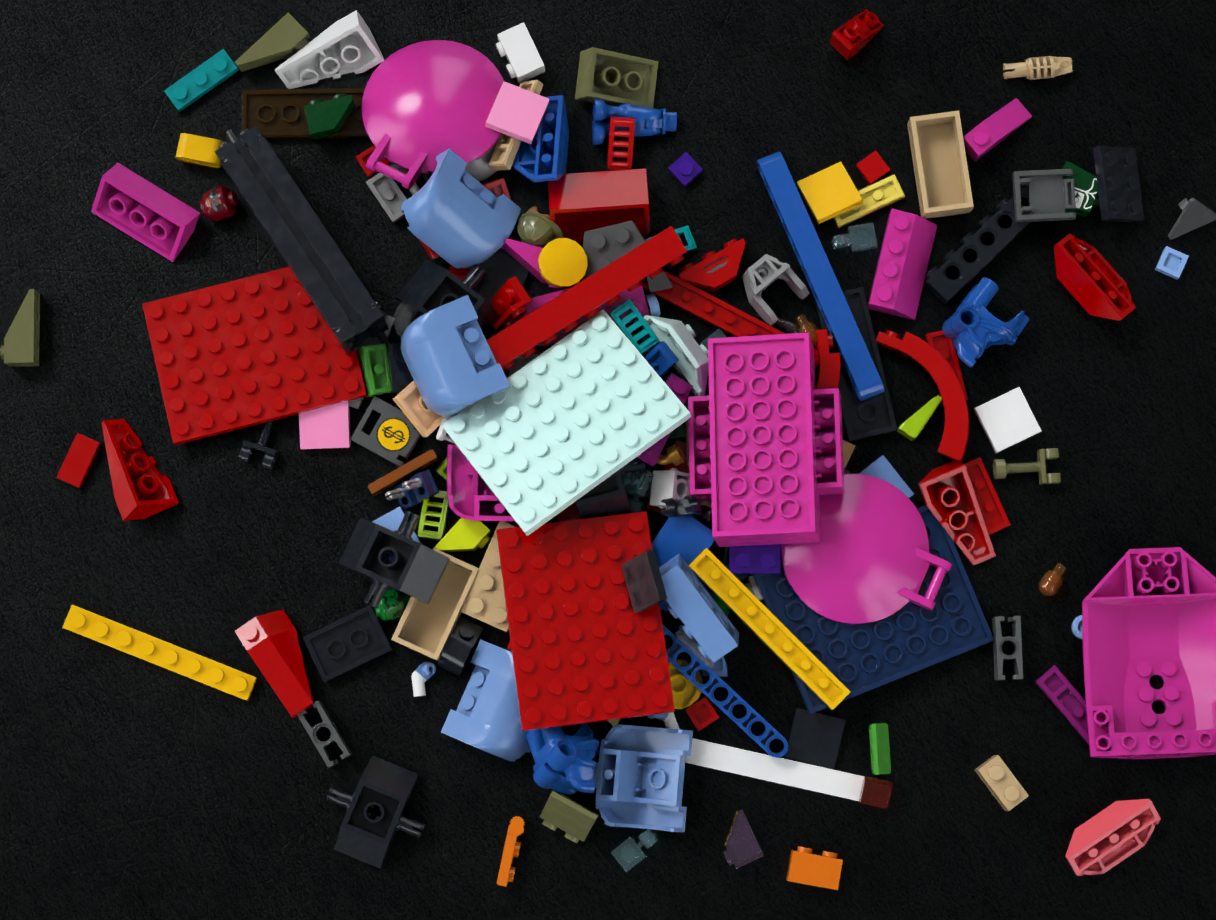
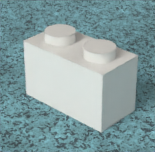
(520, 53)

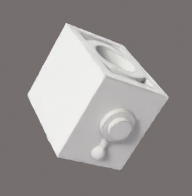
(669, 485)

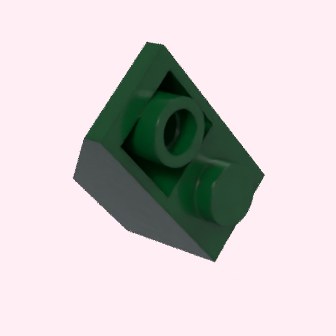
(328, 116)

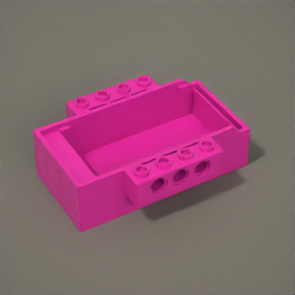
(765, 441)

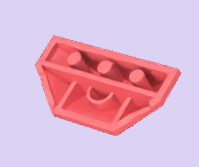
(1111, 836)

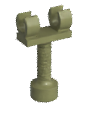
(1001, 468)

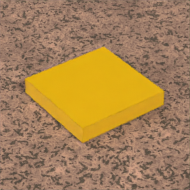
(829, 192)

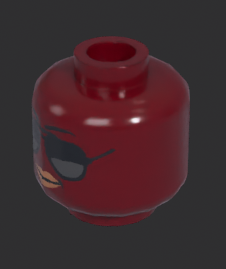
(219, 203)

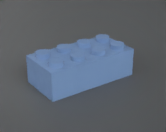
(697, 610)

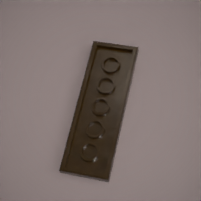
(282, 112)

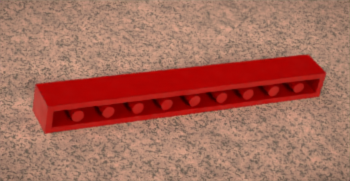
(586, 297)

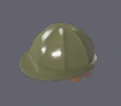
(537, 228)

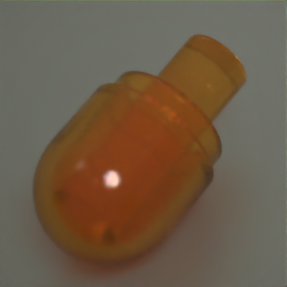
(806, 326)
(1052, 580)

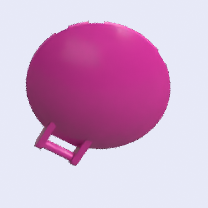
(426, 102)
(867, 555)

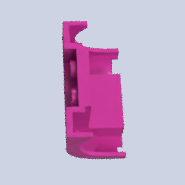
(468, 492)

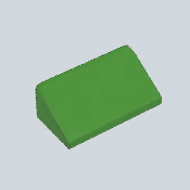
(375, 369)
(879, 749)

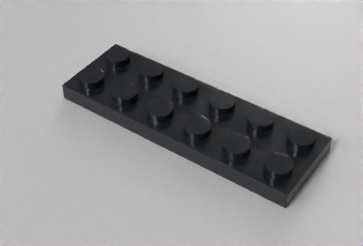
(875, 414)

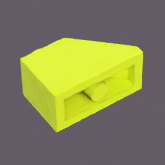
(465, 536)

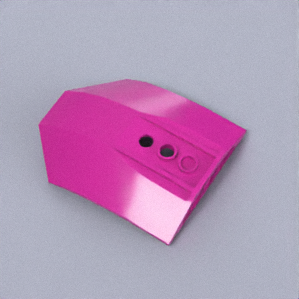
(1142, 622)

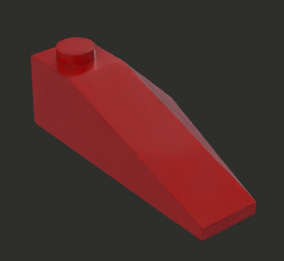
(135, 479)
(955, 506)
(276, 652)

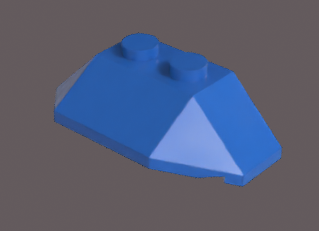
(547, 154)

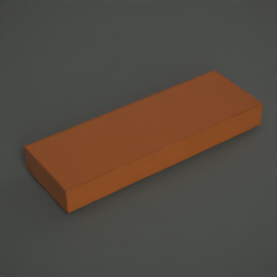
(403, 472)

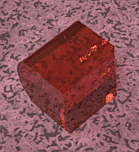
(875, 792)

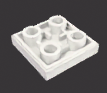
(1007, 420)

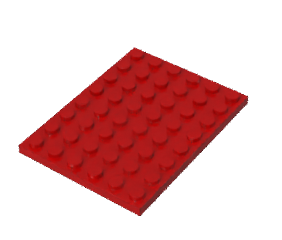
(246, 356)
(573, 624)

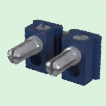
(415, 490)

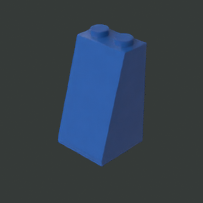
(681, 536)

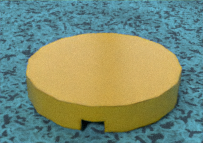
(562, 262)
(683, 694)

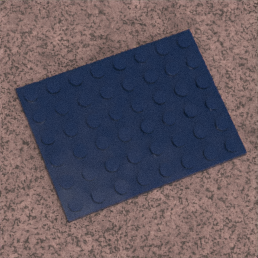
(891, 647)

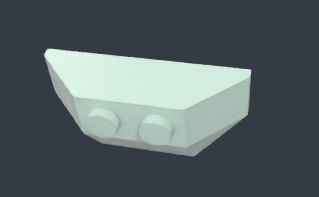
(692, 357)

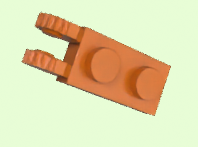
(511, 850)

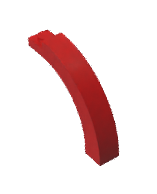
(828, 363)
(956, 411)

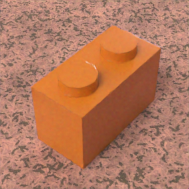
(814, 869)

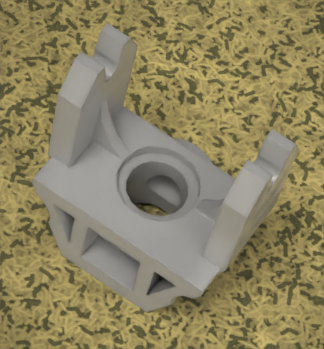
(770, 270)

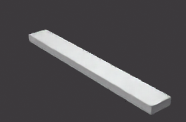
(775, 769)

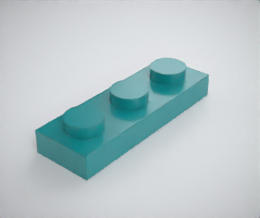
(201, 80)

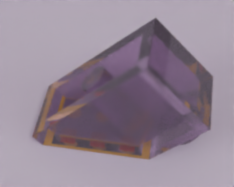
(741, 842)

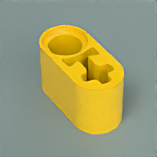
(198, 150)

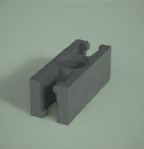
(1015, 640)
(335, 735)

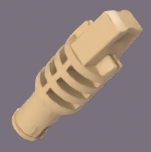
(1039, 68)

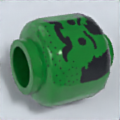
(392, 605)

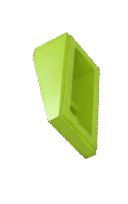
(915, 423)
(432, 535)

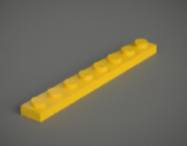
(769, 629)
(160, 652)

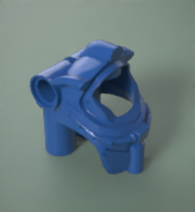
(976, 329)
(564, 760)

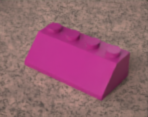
(144, 211)
(902, 264)

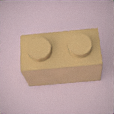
(1001, 782)

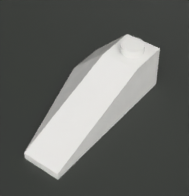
(337, 51)

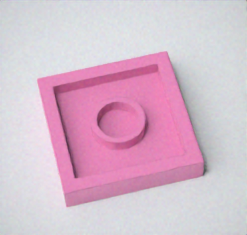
(517, 112)
(325, 427)

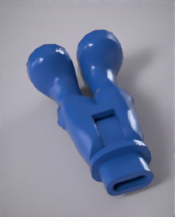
(647, 120)

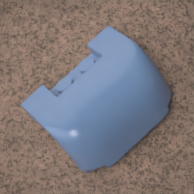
(459, 214)
(451, 358)
(489, 707)
(643, 777)

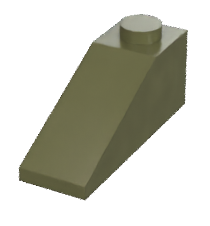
(276, 44)
(22, 338)

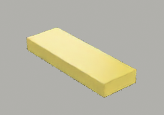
(874, 198)

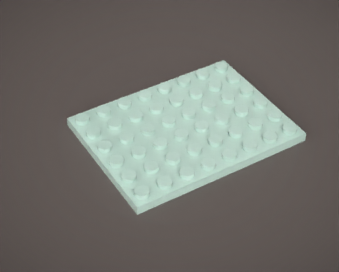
(566, 422)

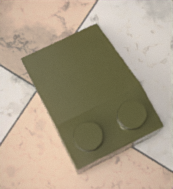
(616, 78)
(568, 816)

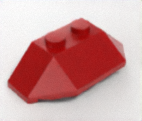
(1091, 279)

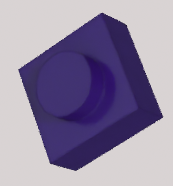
(685, 169)

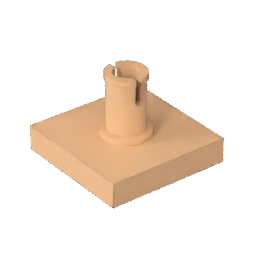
(417, 412)

